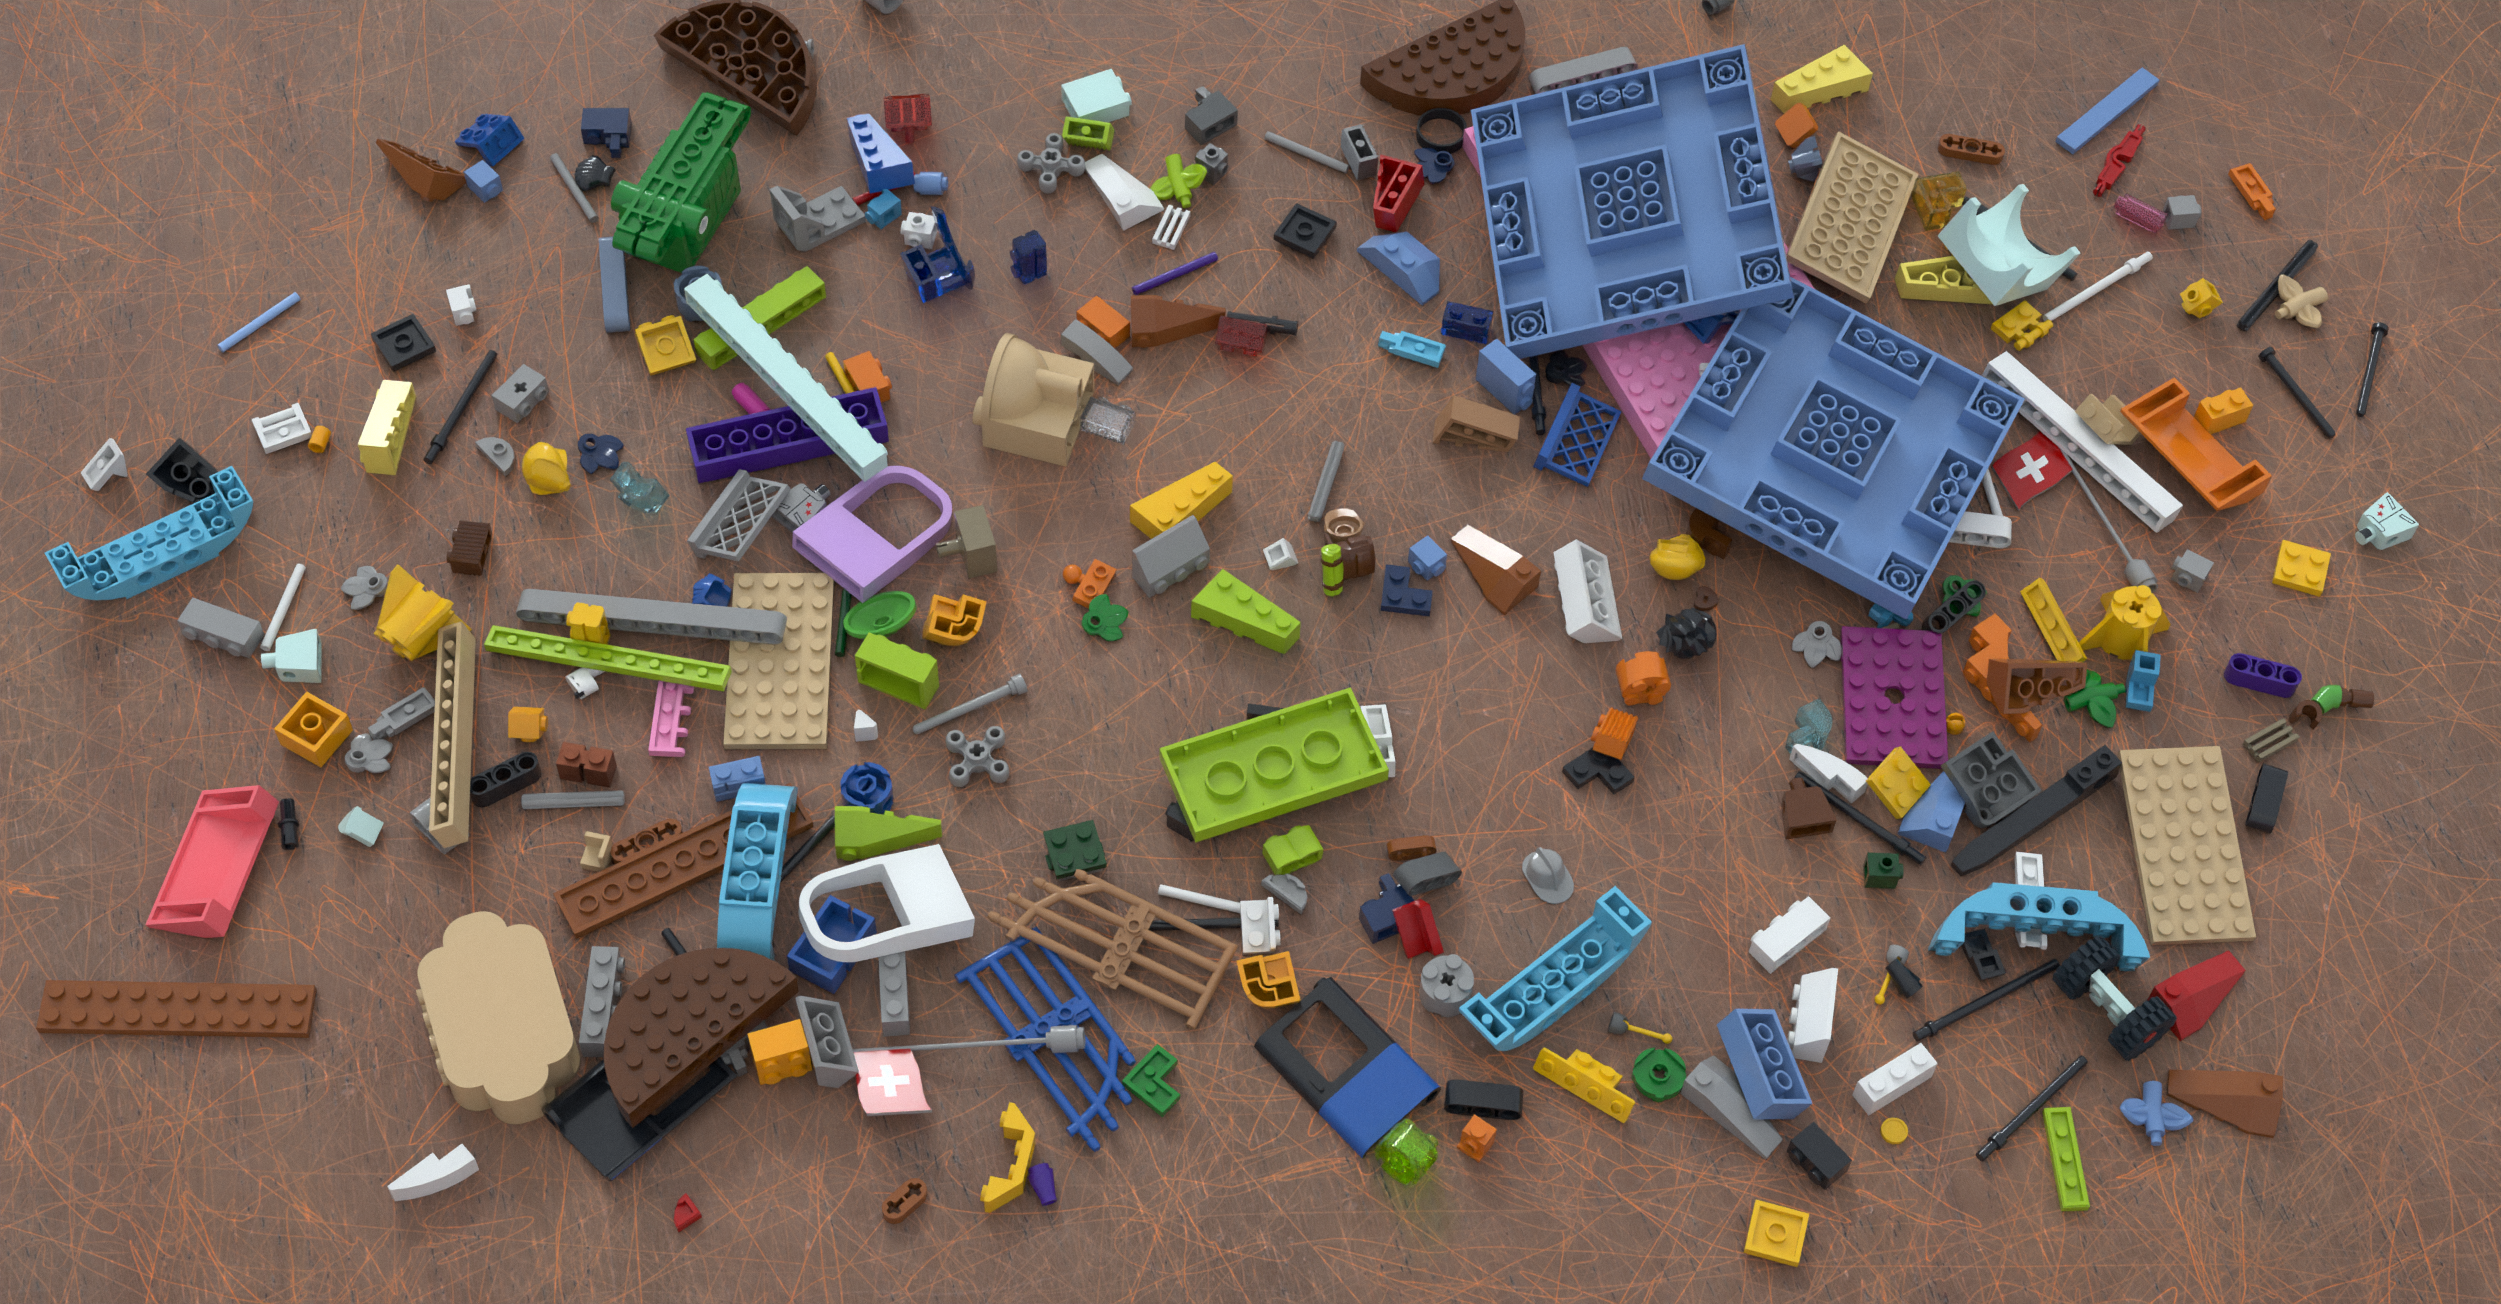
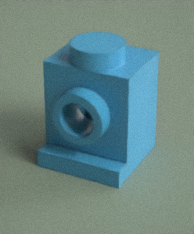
(883, 209)

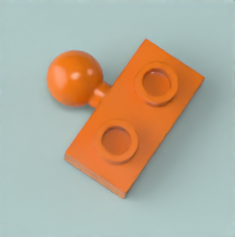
(1092, 584)

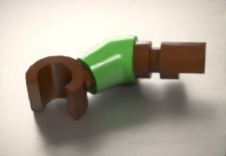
(2331, 697)

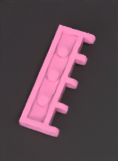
(667, 719)

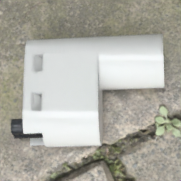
(583, 681)

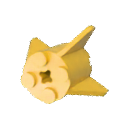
(412, 616)
(2128, 623)

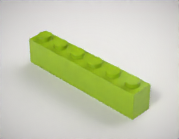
(771, 309)

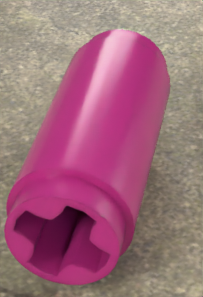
(748, 399)

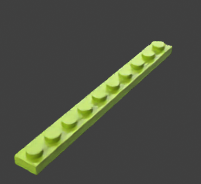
(608, 658)

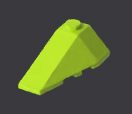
(868, 834)

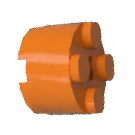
(1643, 678)

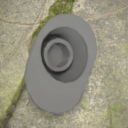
(1548, 876)

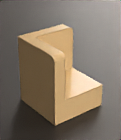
(597, 852)

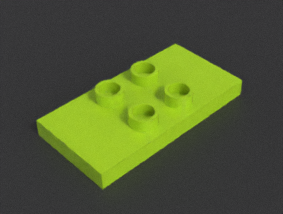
(1273, 764)

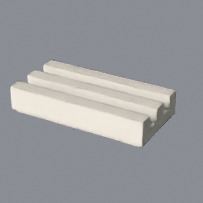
(1176, 214)

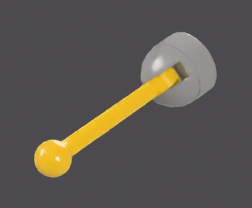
(1894, 952)

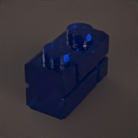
(1029, 257)
(1466, 322)

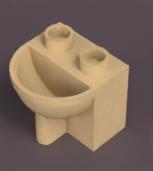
(1033, 401)

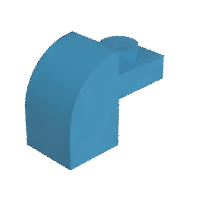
(2141, 680)

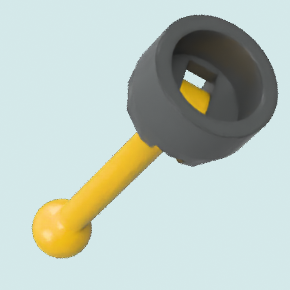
(1620, 1024)

